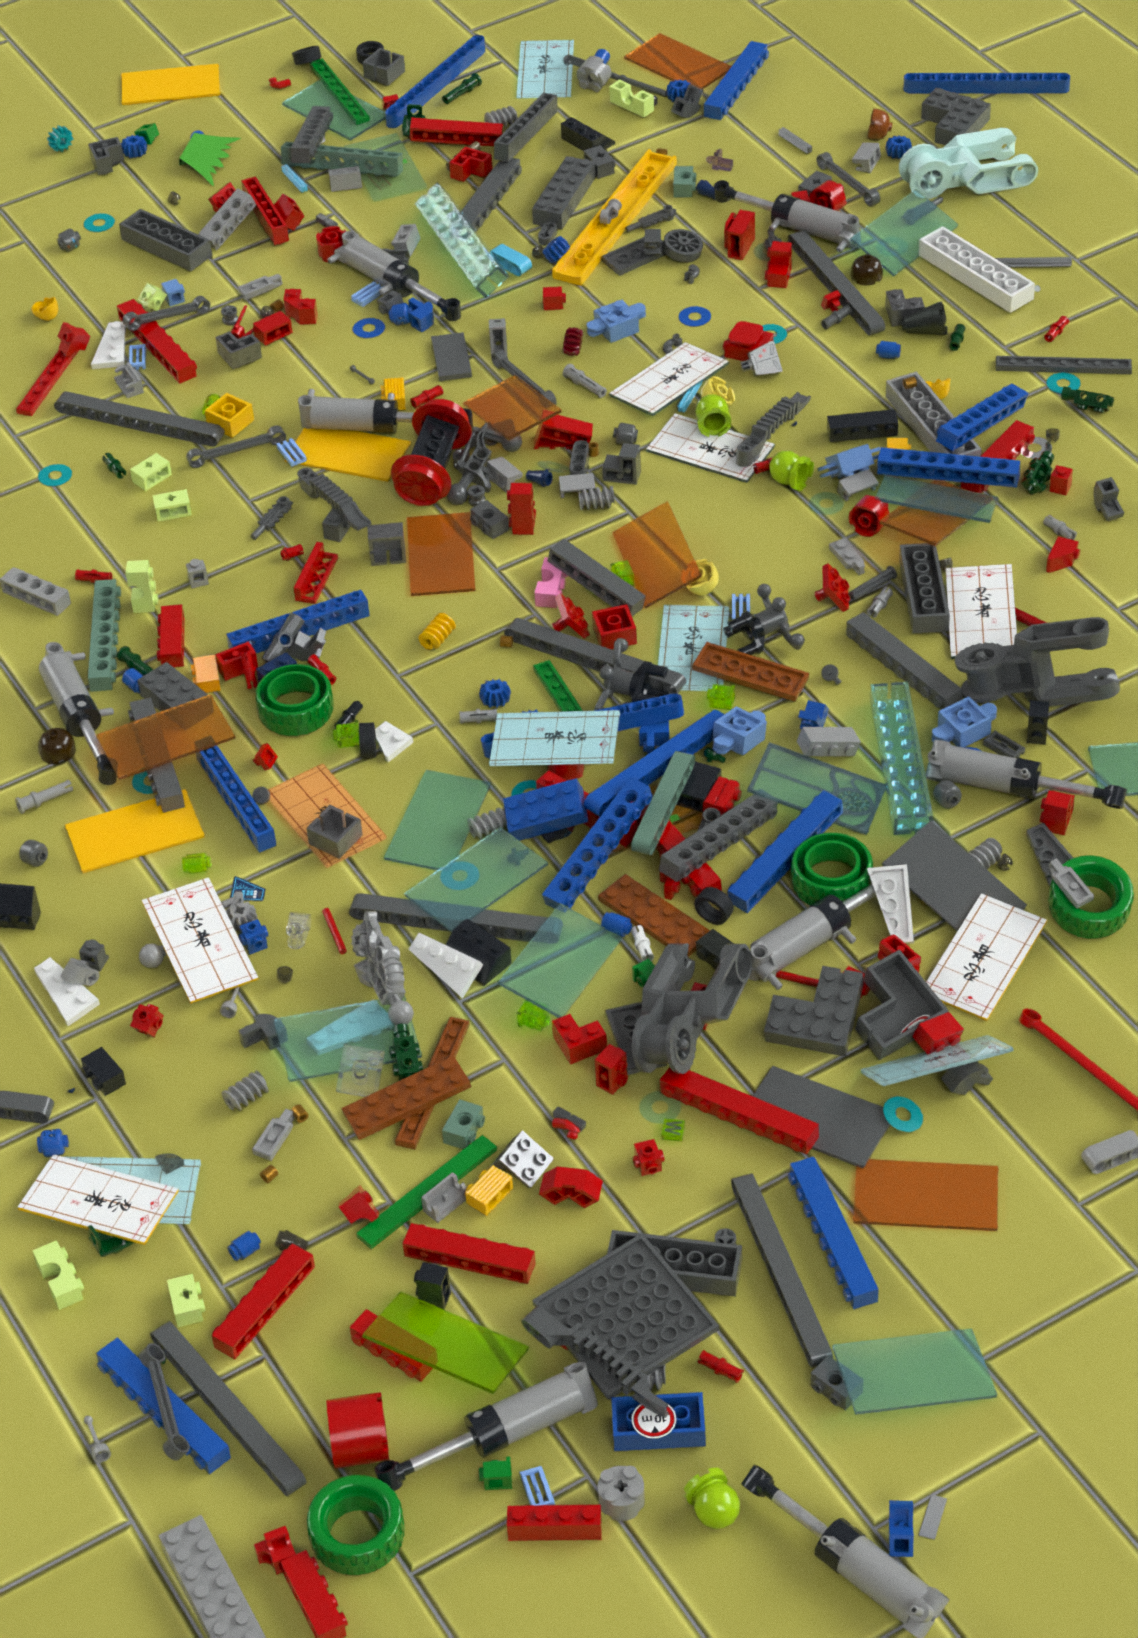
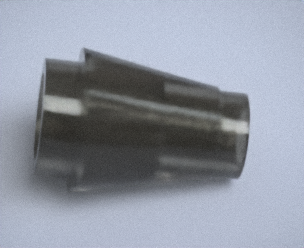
(286, 1238)

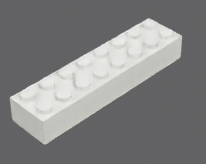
(976, 269)

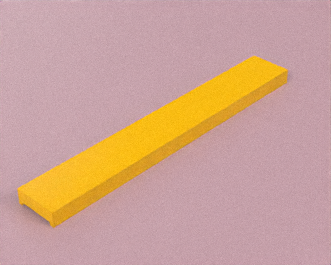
(598, 237)

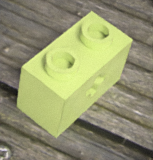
(150, 472)
(172, 505)
(185, 1300)

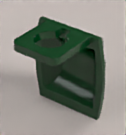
(407, 118)
(107, 1244)

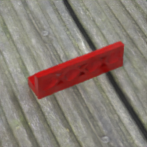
(310, 575)

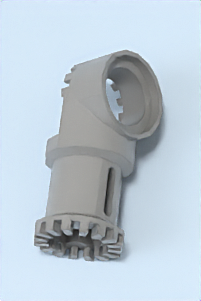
(610, 211)

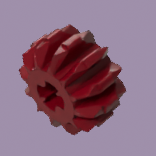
(572, 341)

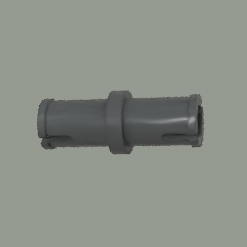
(836, 317)

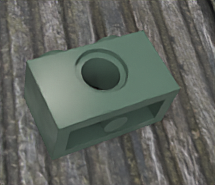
(684, 181)
(463, 1124)

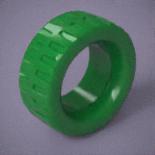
(294, 718)
(830, 847)
(1101, 874)
(349, 1495)

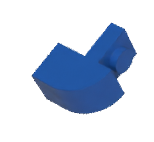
(422, 314)
(814, 715)
(653, 735)
(901, 1528)

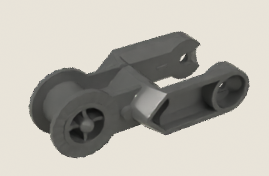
(1028, 666)
(674, 1017)

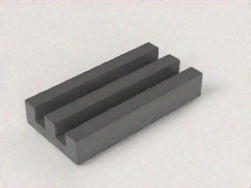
(1002, 747)

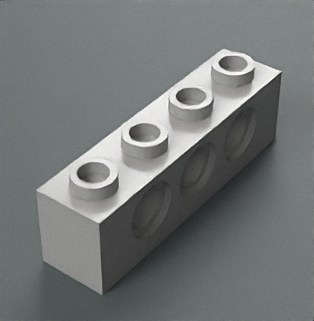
(228, 218)
(35, 591)

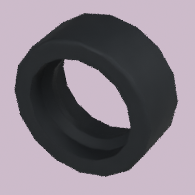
(367, 47)
(306, 55)
(367, 740)
(717, 898)

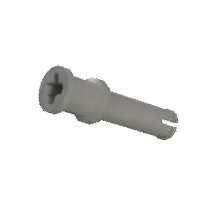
(579, 377)
(35, 799)

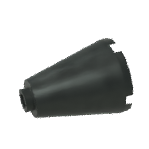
(927, 320)

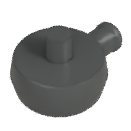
(830, 673)
(261, 795)

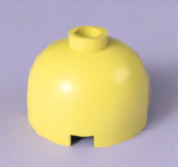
(717, 386)
(707, 582)

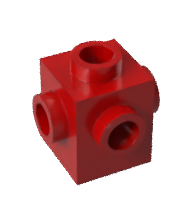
(147, 1019)
(648, 1157)

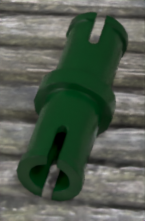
(957, 337)
(114, 465)

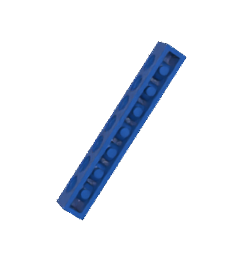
(981, 417)
(948, 467)
(321, 615)
(237, 798)
(598, 835)

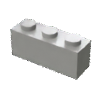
(828, 741)

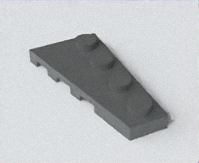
(1046, 848)

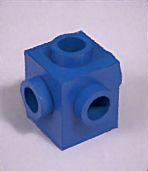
(253, 936)

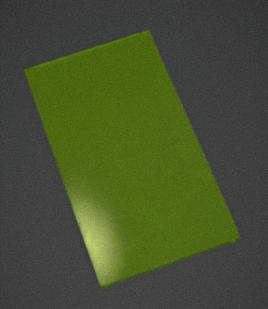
(446, 1342)

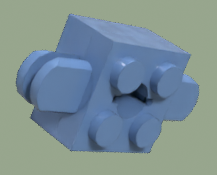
(616, 320)
(849, 462)
(964, 722)
(738, 731)

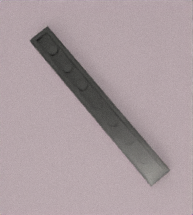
(1064, 364)

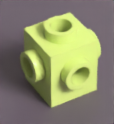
(152, 297)

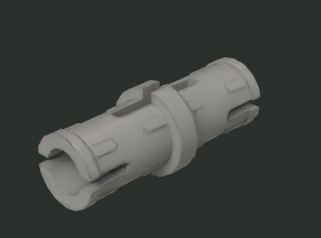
(1059, 527)
(879, 602)
(478, 716)

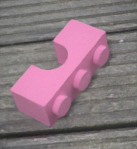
(551, 585)

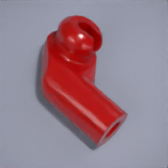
(281, 84)
(572, 1129)

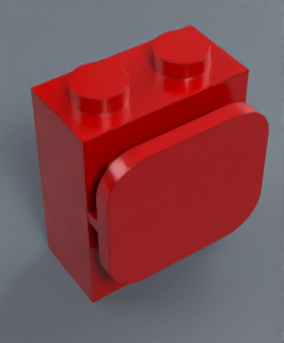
(739, 233)
(744, 339)

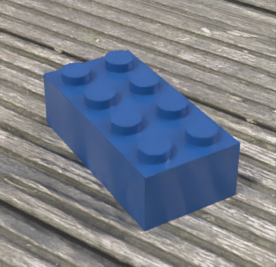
(545, 809)
(687, 1432)

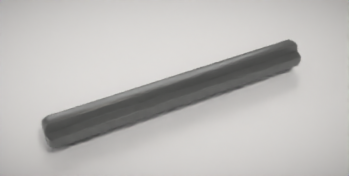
(1037, 262)

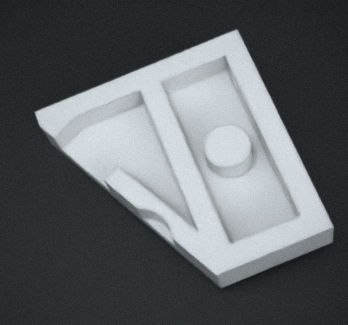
(392, 740)

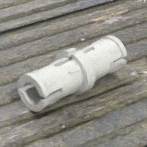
(642, 943)

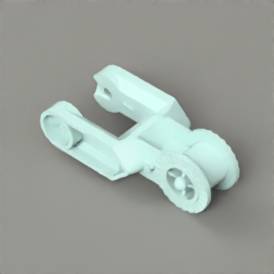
(958, 164)

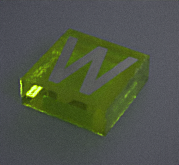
(673, 1129)

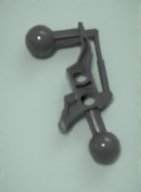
(475, 468)

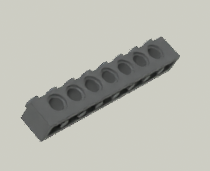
(311, 134)
(717, 836)

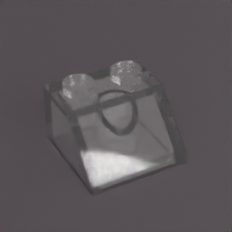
(360, 1070)

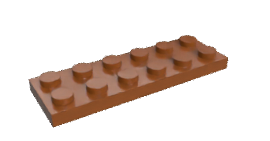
(750, 671)
(652, 912)
(406, 1097)

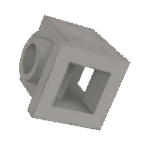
(196, 569)

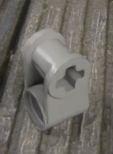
(79, 973)

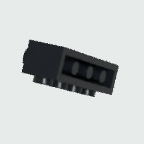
(862, 425)

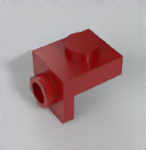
(670, 886)

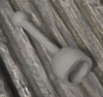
(230, 1005)
(98, 1447)

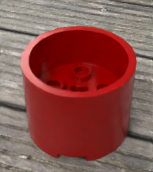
(357, 1430)

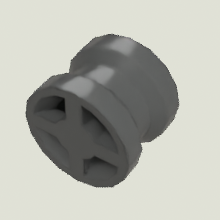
(229, 315)
(476, 495)
(725, 1236)

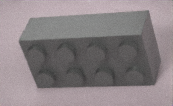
(168, 688)

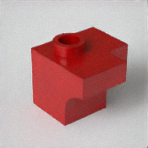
(72, 339)
(358, 1205)
(274, 1548)

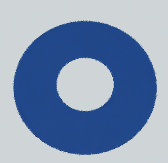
(705, 316)
(379, 327)

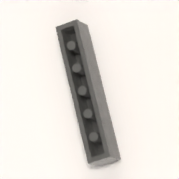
(595, 577)

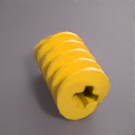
(437, 631)

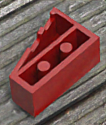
(562, 432)
(521, 508)

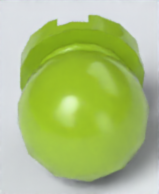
(713, 415)
(791, 469)
(713, 1499)

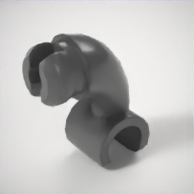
(692, 273)
(676, 341)

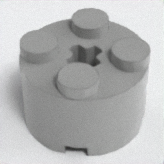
(593, 73)
(621, 1492)

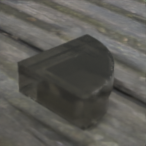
(169, 1162)

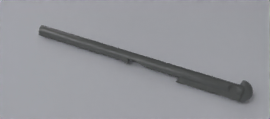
(569, 59)

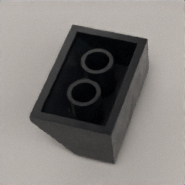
(583, 136)
(18, 906)
(482, 946)

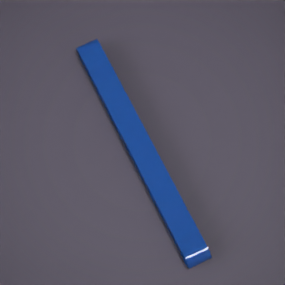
(436, 80)
(987, 83)
(631, 715)
(655, 763)

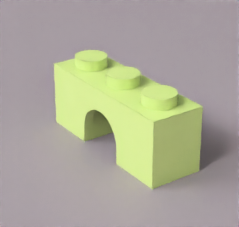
(640, 103)
(140, 575)
(53, 1261)

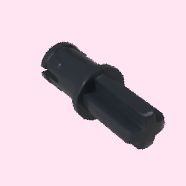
(349, 715)

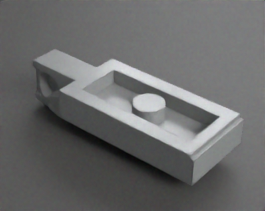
(259, 286)
(847, 555)
(1070, 884)
(274, 1135)

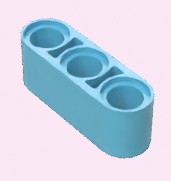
(512, 260)

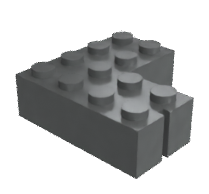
(954, 114)
(903, 999)
(819, 1024)

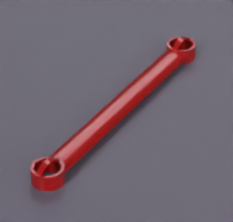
(1032, 1020)

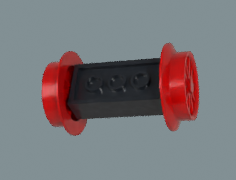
(422, 475)

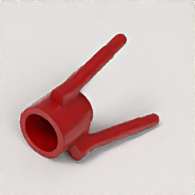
(238, 330)

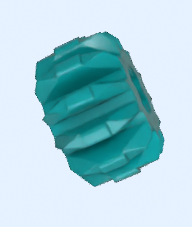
(60, 138)

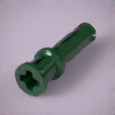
(466, 86)
(133, 660)

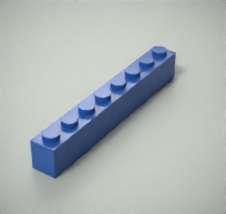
(735, 80)
(778, 856)
(833, 1233)
(128, 1372)

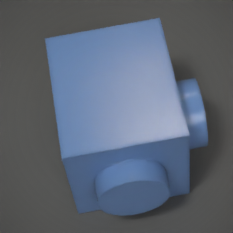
(174, 292)

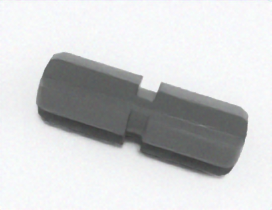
(326, 221)
(564, 1114)

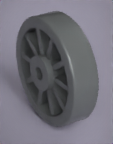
(682, 245)

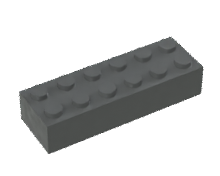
(564, 192)
(165, 239)
(924, 588)
(698, 1263)

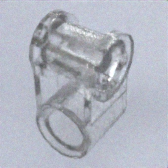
(298, 929)

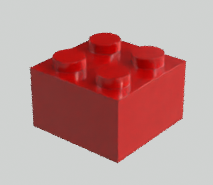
(614, 624)

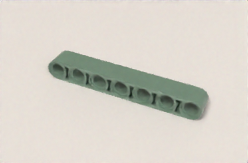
(663, 803)

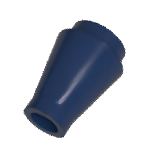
(706, 189)
(540, 477)

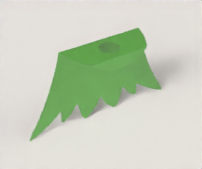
(203, 153)

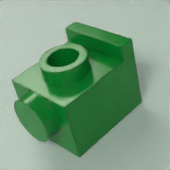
(148, 131)
(642, 971)
(496, 1474)

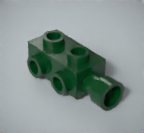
(1091, 400)
(1038, 473)
(404, 1052)

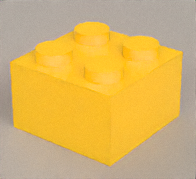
(230, 413)

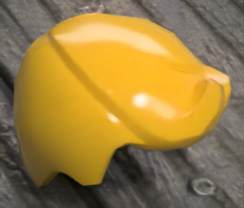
(45, 309)
(940, 388)

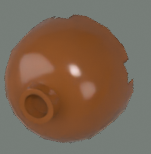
(879, 125)

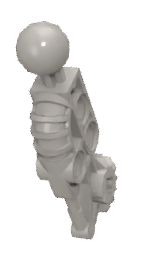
(238, 912)
(383, 967)

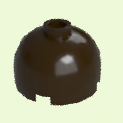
(867, 270)
(56, 746)

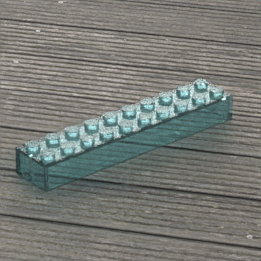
(461, 240)
(900, 758)

